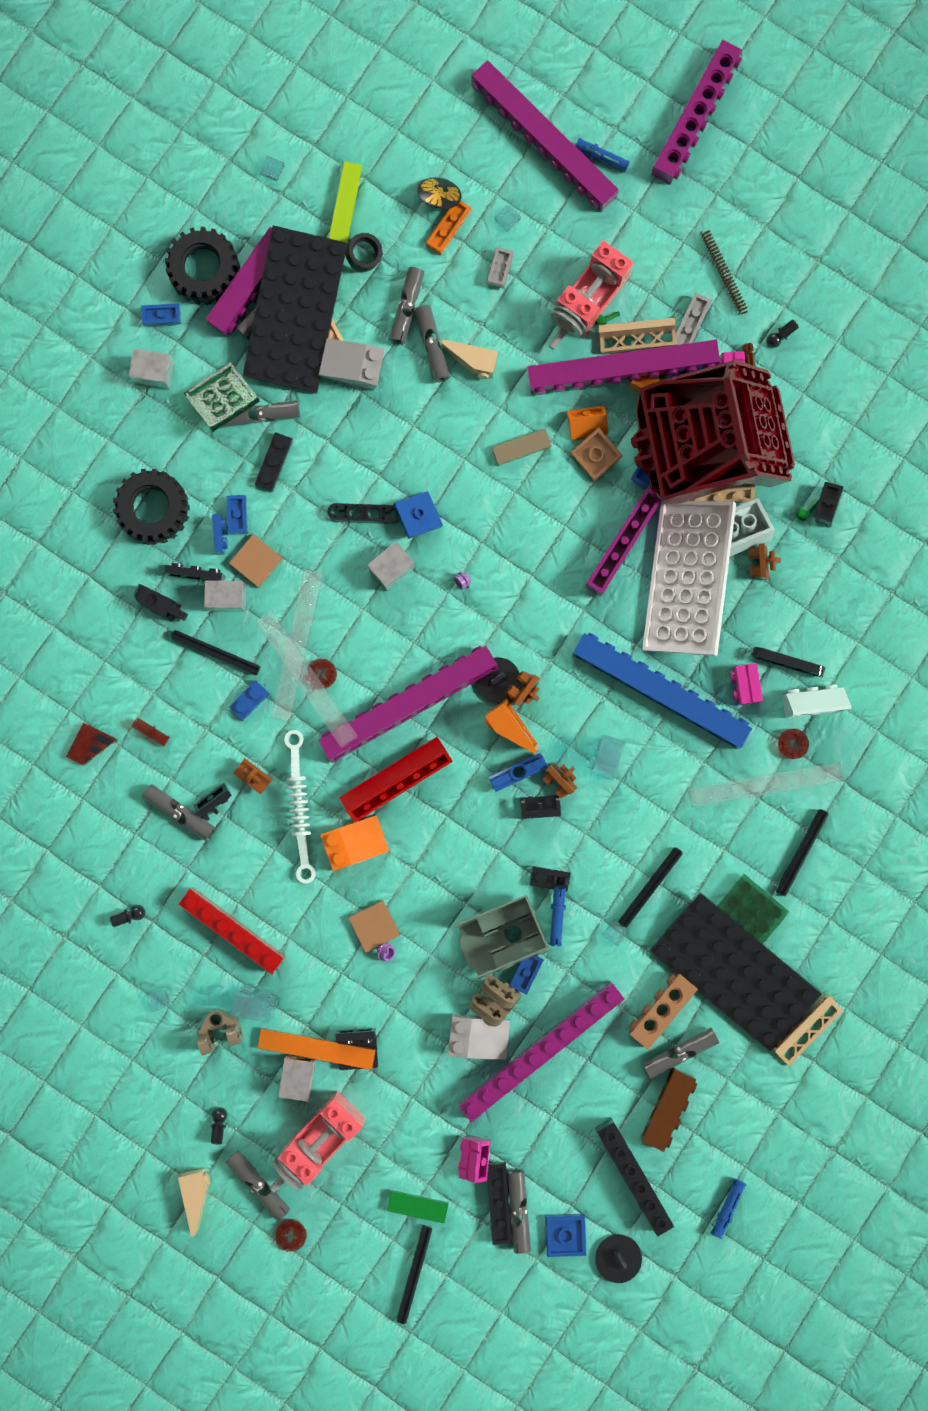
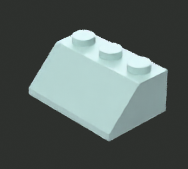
(750, 526)
(815, 701)

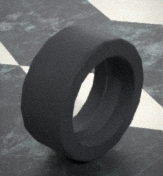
(374, 242)

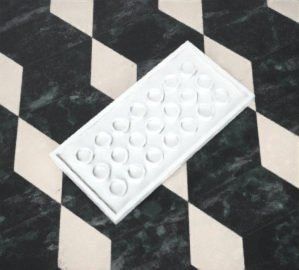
(689, 577)

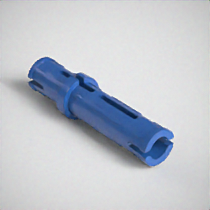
(622, 165)
(557, 916)
(728, 1208)

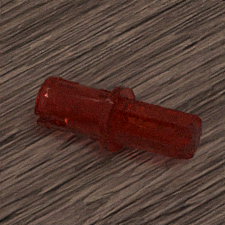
(150, 731)

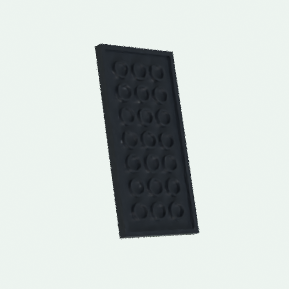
(294, 309)
(735, 971)

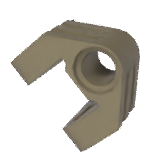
(503, 1002)
(233, 1032)

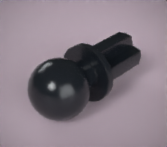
(774, 339)
(137, 913)
(219, 1115)

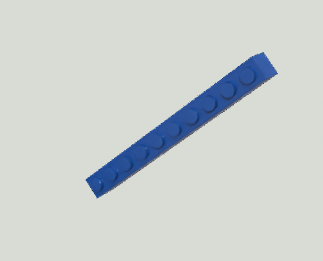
(663, 692)

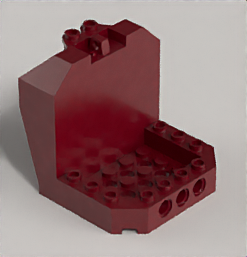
(712, 432)

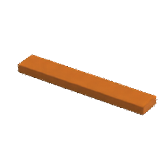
(316, 1048)

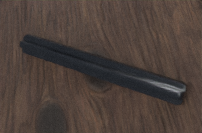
(215, 652)
(802, 852)
(650, 887)
(414, 1274)

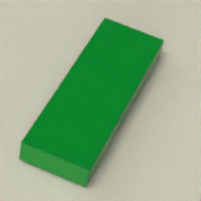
(417, 1206)

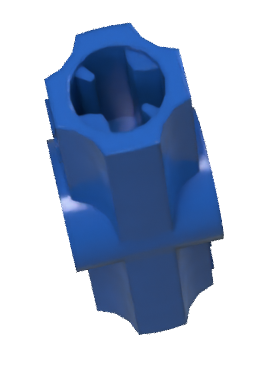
(530, 767)

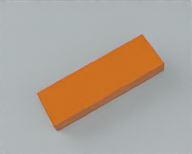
(448, 227)

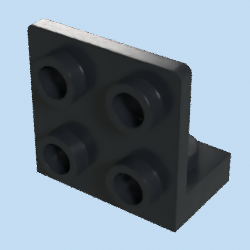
(358, 1037)

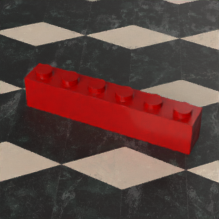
(395, 779)
(232, 930)

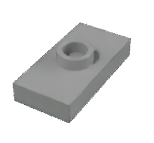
(500, 267)

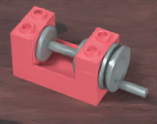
(591, 294)
(317, 1142)

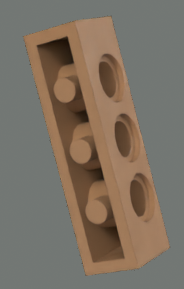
(661, 1021)

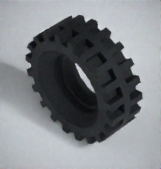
(206, 289)
(162, 529)

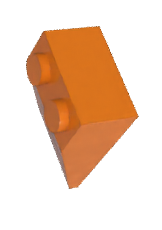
(509, 725)
(354, 843)

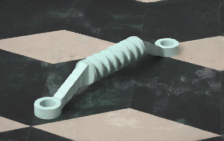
(298, 802)

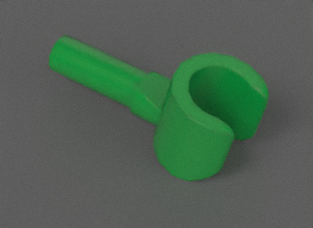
(601, 320)
(803, 514)

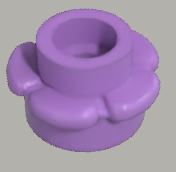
(462, 580)
(386, 952)

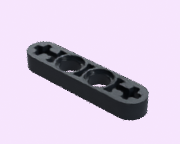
(364, 515)
(788, 661)

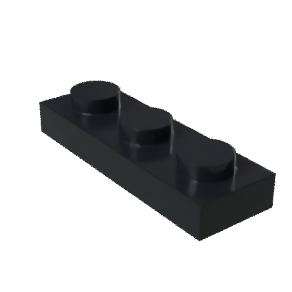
(274, 462)
(194, 572)

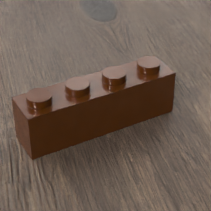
(668, 1109)

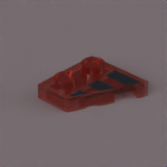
(89, 744)

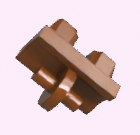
(761, 553)
(518, 695)
(252, 776)
(563, 777)

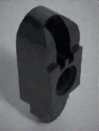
(159, 603)

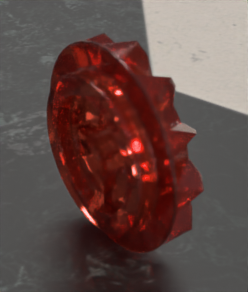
(330, 673)
(802, 742)
(298, 1231)

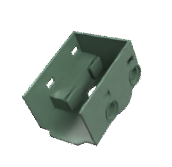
(485, 940)

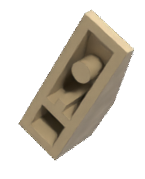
(475, 359)
(194, 1192)

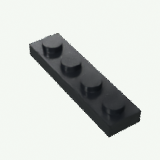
(499, 1203)

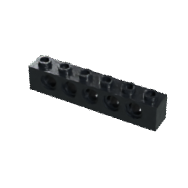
(634, 1177)

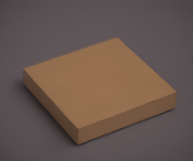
(596, 454)
(256, 560)
(374, 926)

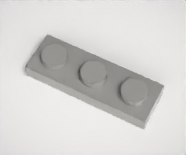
(692, 319)

